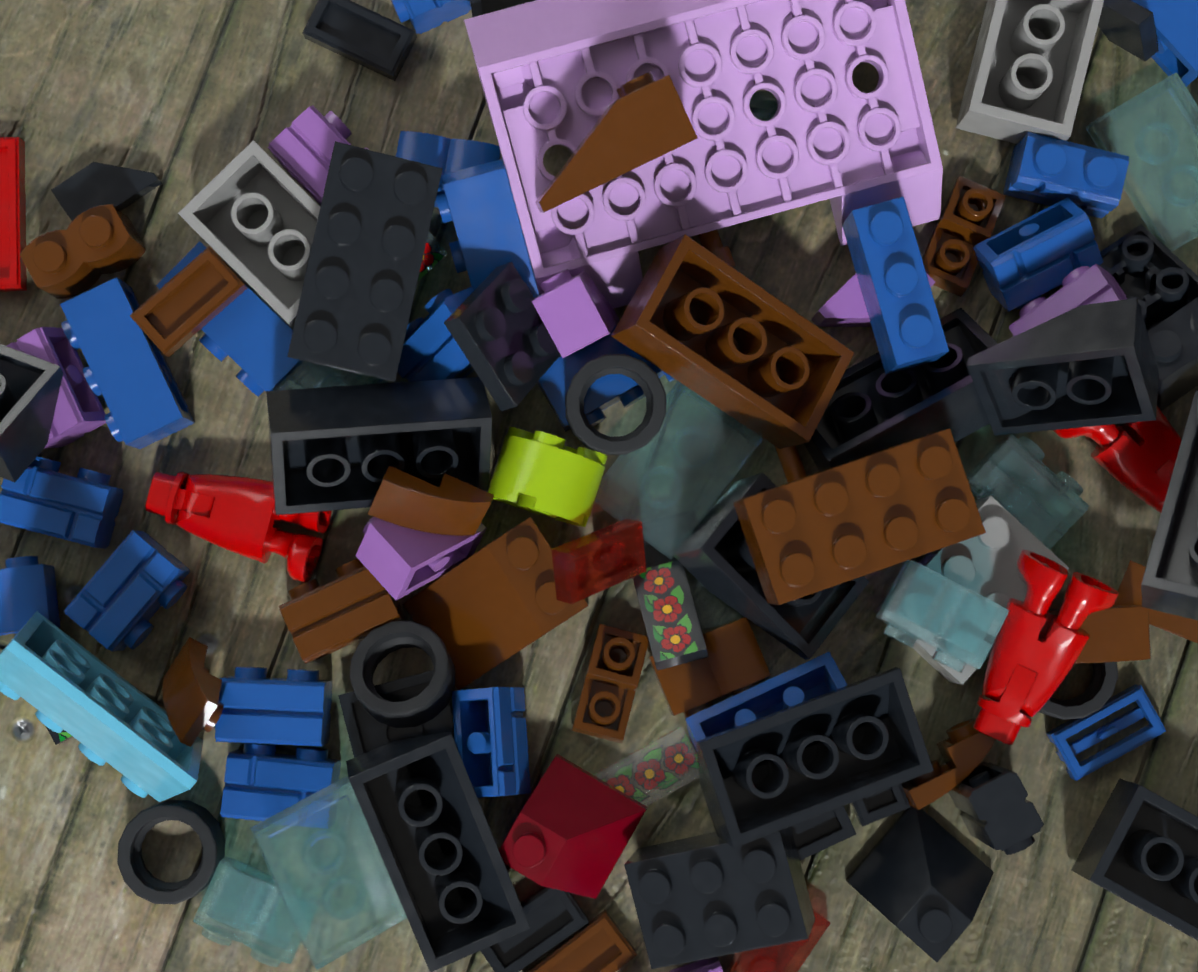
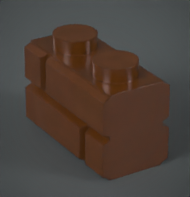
(337, 612)

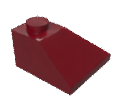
(571, 830)

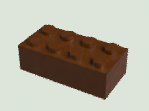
(733, 343)
(859, 517)

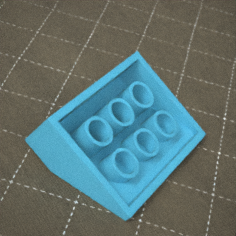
(98, 709)

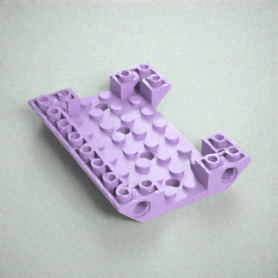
(557, 69)

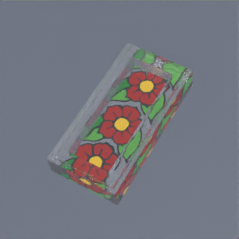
(654, 768)

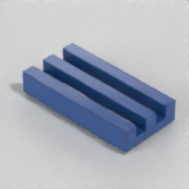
(1068, 751)

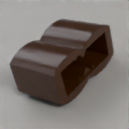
(74, 258)
(732, 666)

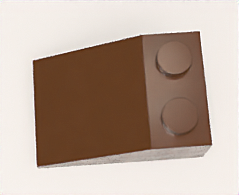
(629, 133)
(494, 602)

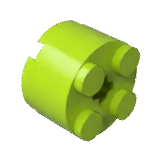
(547, 476)

